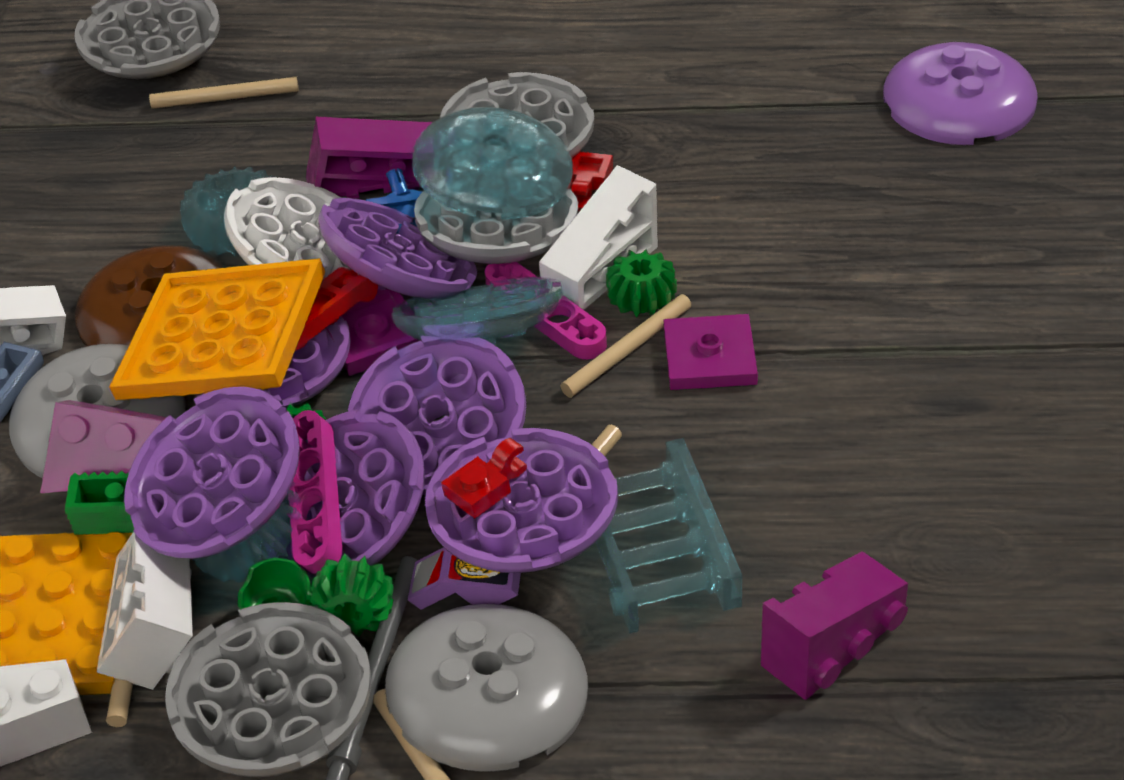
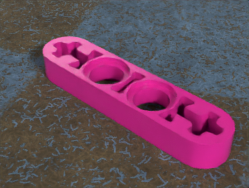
(565, 332)
(322, 488)

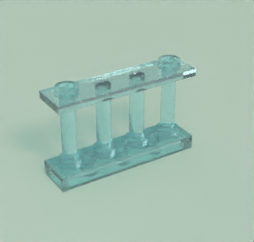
(704, 540)

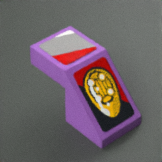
(445, 574)

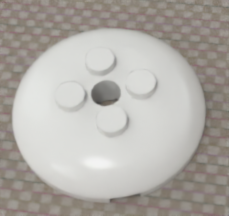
(279, 222)

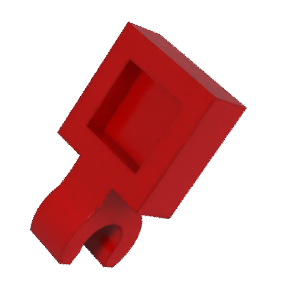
(588, 174)
(483, 484)

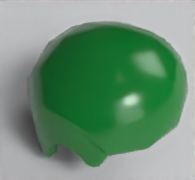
(275, 582)

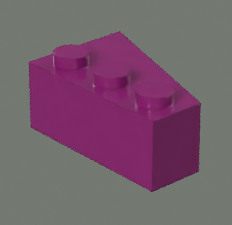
(357, 153)
(830, 623)

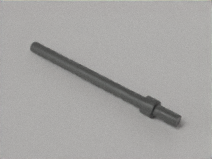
(346, 757)

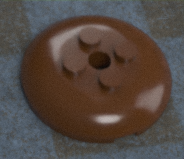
(122, 291)

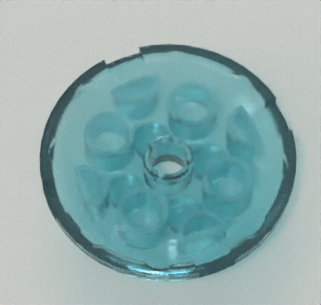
(492, 163)
(481, 311)

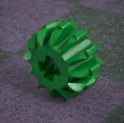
(641, 282)
(353, 593)

